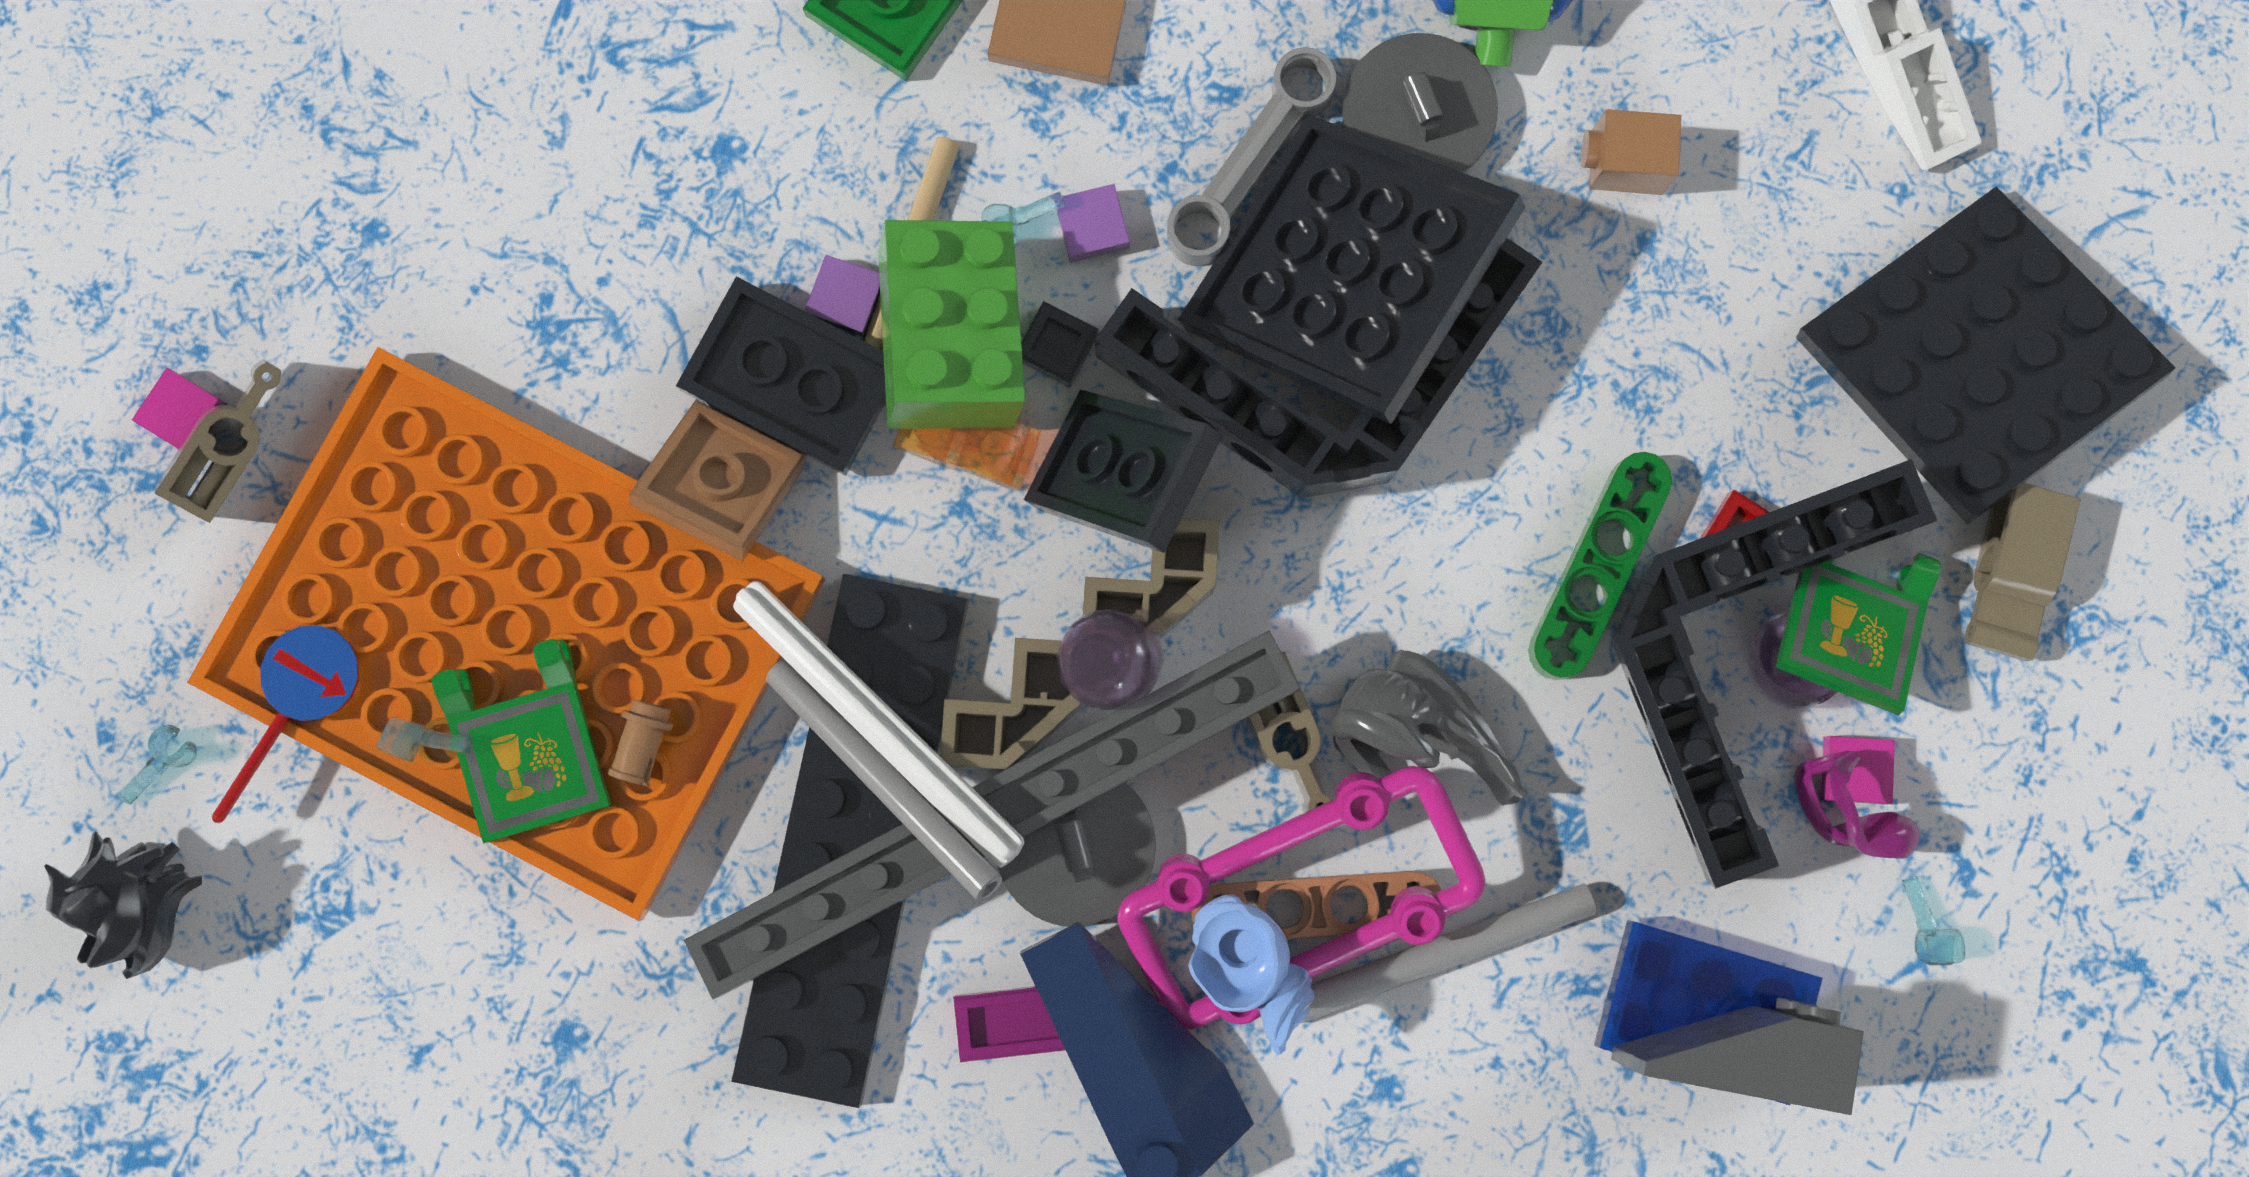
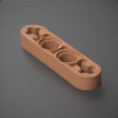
(1316, 898)

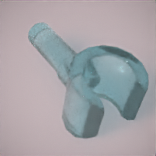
(1022, 214)
(404, 739)
(159, 761)
(1932, 944)

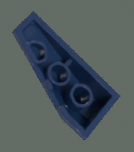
(1146, 1076)

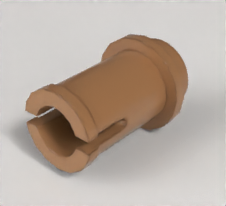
(640, 742)

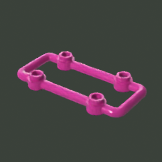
(1361, 804)

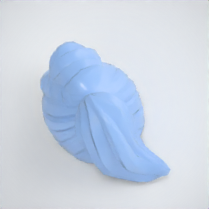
(1247, 966)

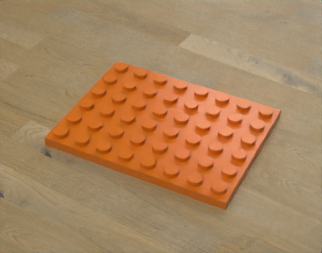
(461, 545)

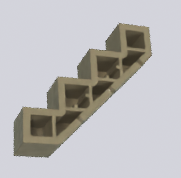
(1005, 733)

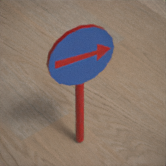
(305, 678)

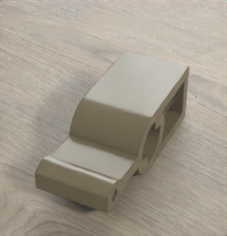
(225, 465)
(2020, 569)
(1297, 717)

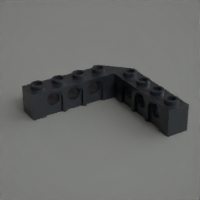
(1274, 435)
(1702, 573)

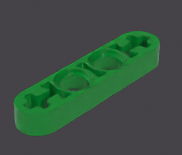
(1607, 569)

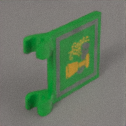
(1858, 631)
(528, 754)

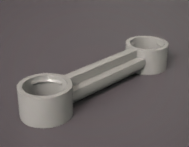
(1252, 154)

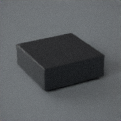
(1057, 343)

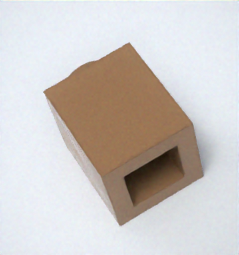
(1632, 151)

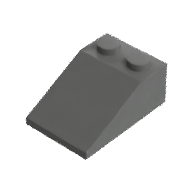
(1776, 1055)

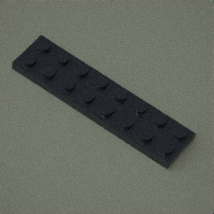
(819, 1014)

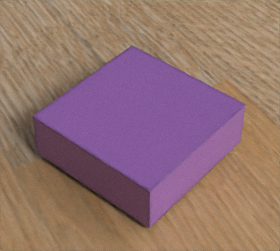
(1093, 223)
(844, 295)

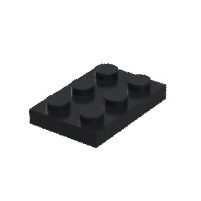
(788, 376)
(1123, 469)

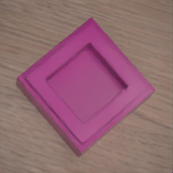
(174, 407)
(1872, 776)

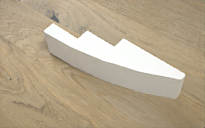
(1911, 76)

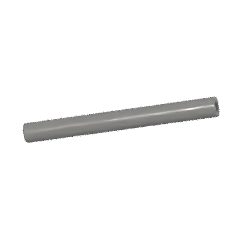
(886, 783)
(1451, 950)

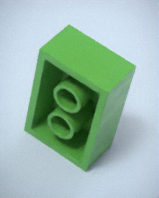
(950, 324)

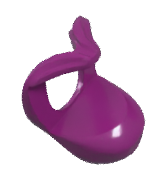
(1873, 834)

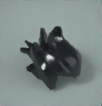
(121, 903)

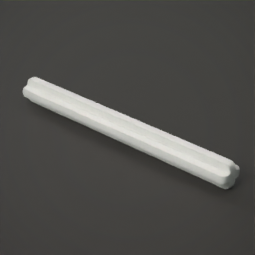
(879, 724)

